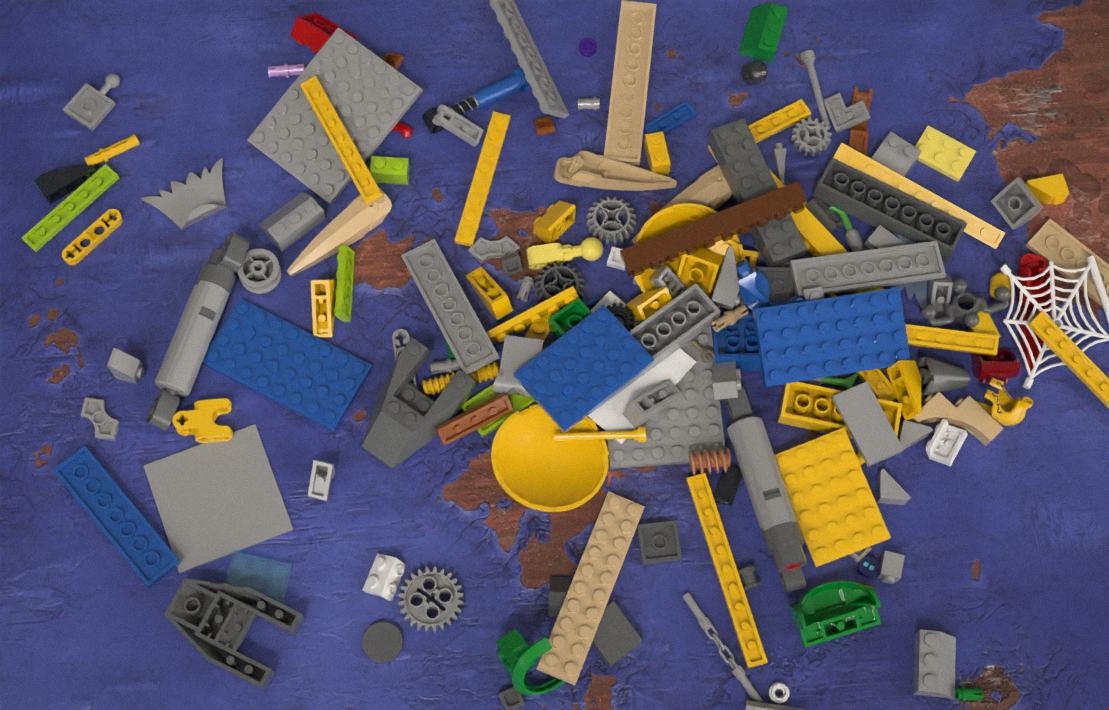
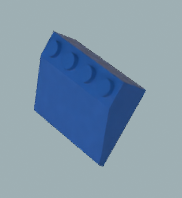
(738, 344)

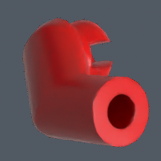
(404, 128)

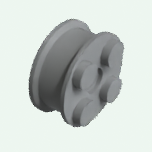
(260, 271)

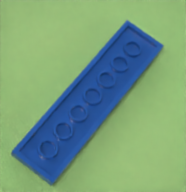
(117, 516)

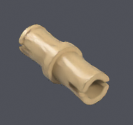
(729, 318)

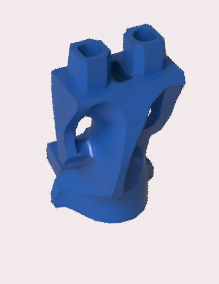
(755, 287)

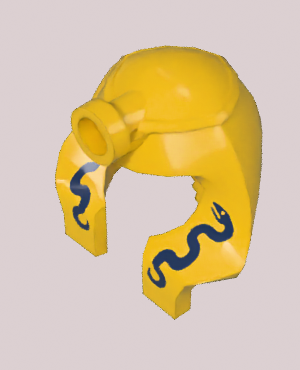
(1005, 408)

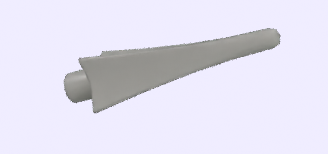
(779, 157)

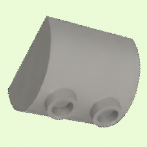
(1017, 204)

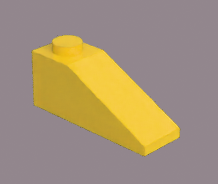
(490, 293)
(323, 306)
(907, 386)

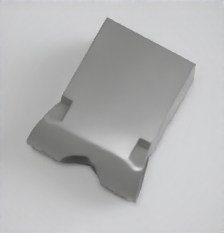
(515, 354)

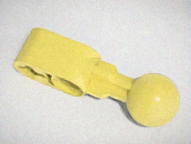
(546, 254)

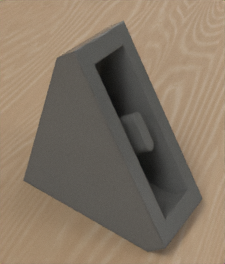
(557, 593)

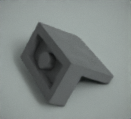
(824, 215)

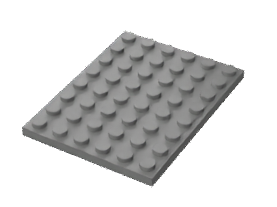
(367, 98)
(683, 425)

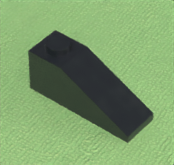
(61, 182)

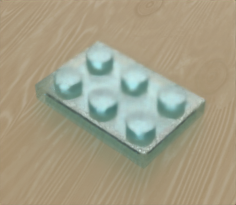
(259, 574)

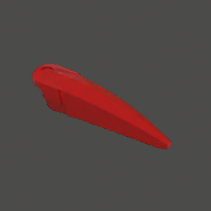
(1030, 266)

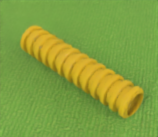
(439, 384)

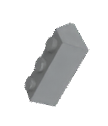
(293, 221)
(934, 664)

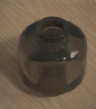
(754, 72)

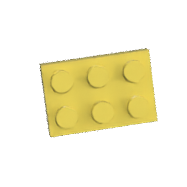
(944, 153)

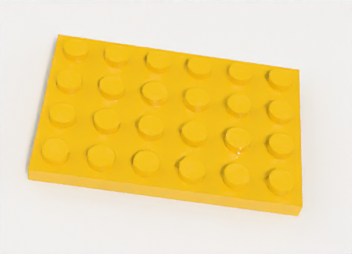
(831, 497)

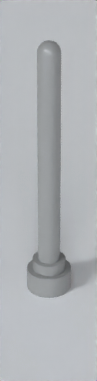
(808, 58)

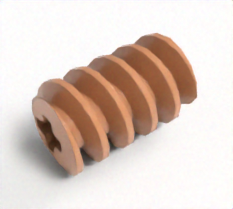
(710, 460)

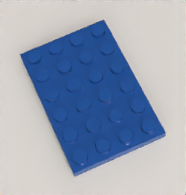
(583, 368)

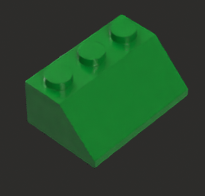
(763, 31)
(568, 317)

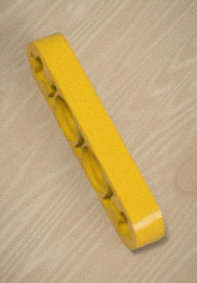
(90, 234)

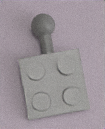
(90, 105)

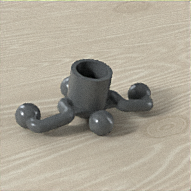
(976, 305)

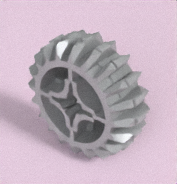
(610, 210)

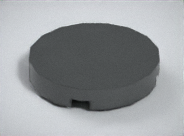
(382, 642)

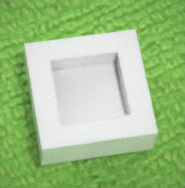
(615, 260)

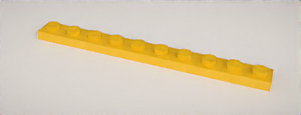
(976, 227)
(726, 571)

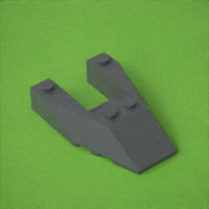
(406, 417)
(219, 618)

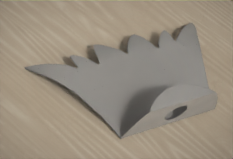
(194, 200)

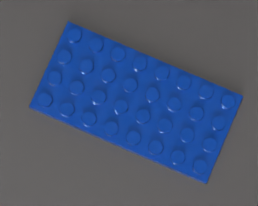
(831, 336)
(287, 364)

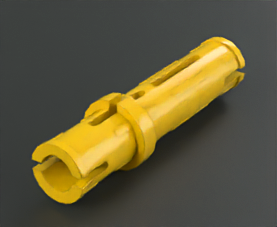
(111, 151)

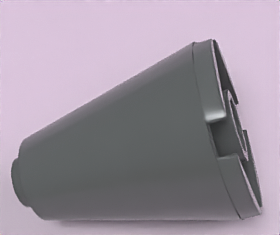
(941, 376)

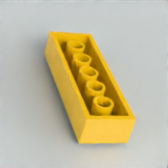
(814, 409)

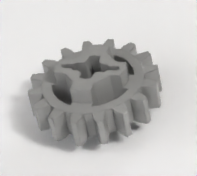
(810, 144)

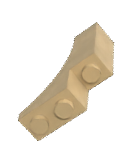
(964, 414)

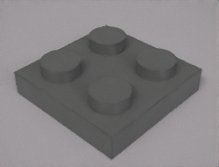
(659, 542)

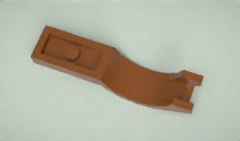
(859, 133)

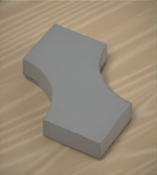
(486, 249)
(105, 426)

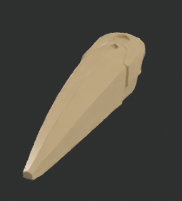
(606, 173)
(708, 190)
(343, 230)

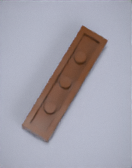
(474, 418)

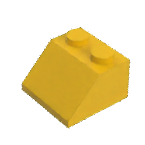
(555, 221)
(701, 269)

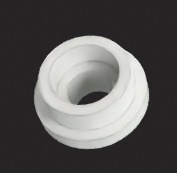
(782, 687)

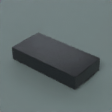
(728, 486)

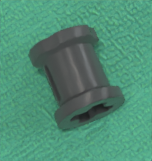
(749, 578)

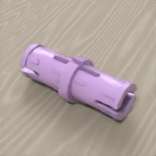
(285, 70)

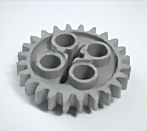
(419, 613)

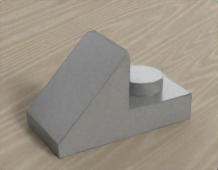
(321, 479)

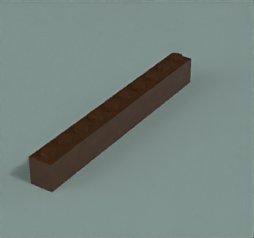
(713, 229)

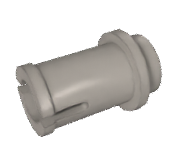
(589, 103)
(525, 288)

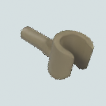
(702, 351)

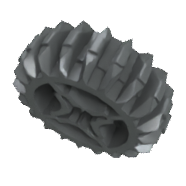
(557, 272)

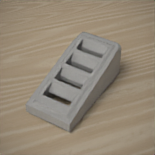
(661, 276)

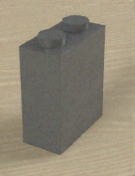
(615, 636)

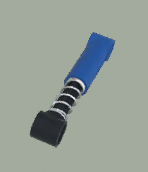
(483, 97)

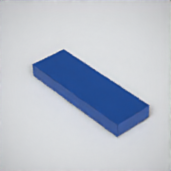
(671, 119)

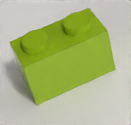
(390, 170)

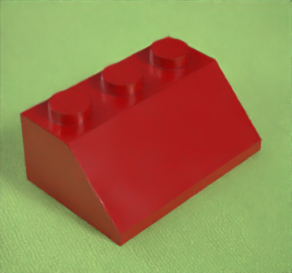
(315, 31)

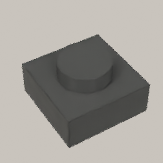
(511, 264)
(511, 699)

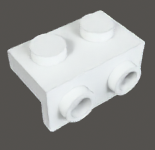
(945, 443)
(384, 576)

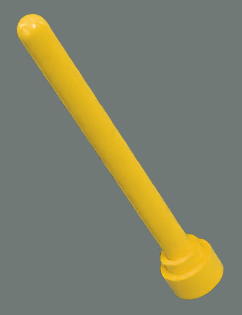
(638, 434)

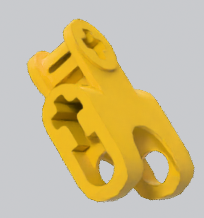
(202, 421)

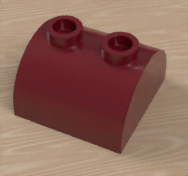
(1002, 366)

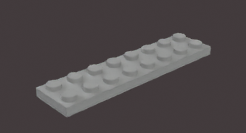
(529, 58)
(868, 268)
(450, 307)

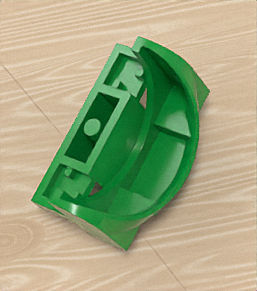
(833, 611)

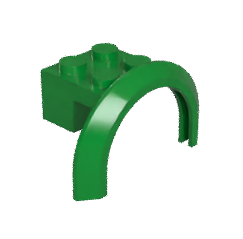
(518, 658)

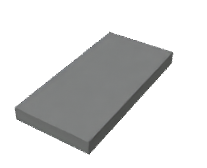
(867, 424)

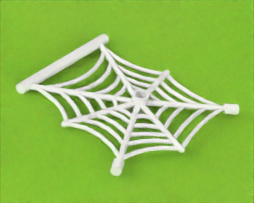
(1092, 265)

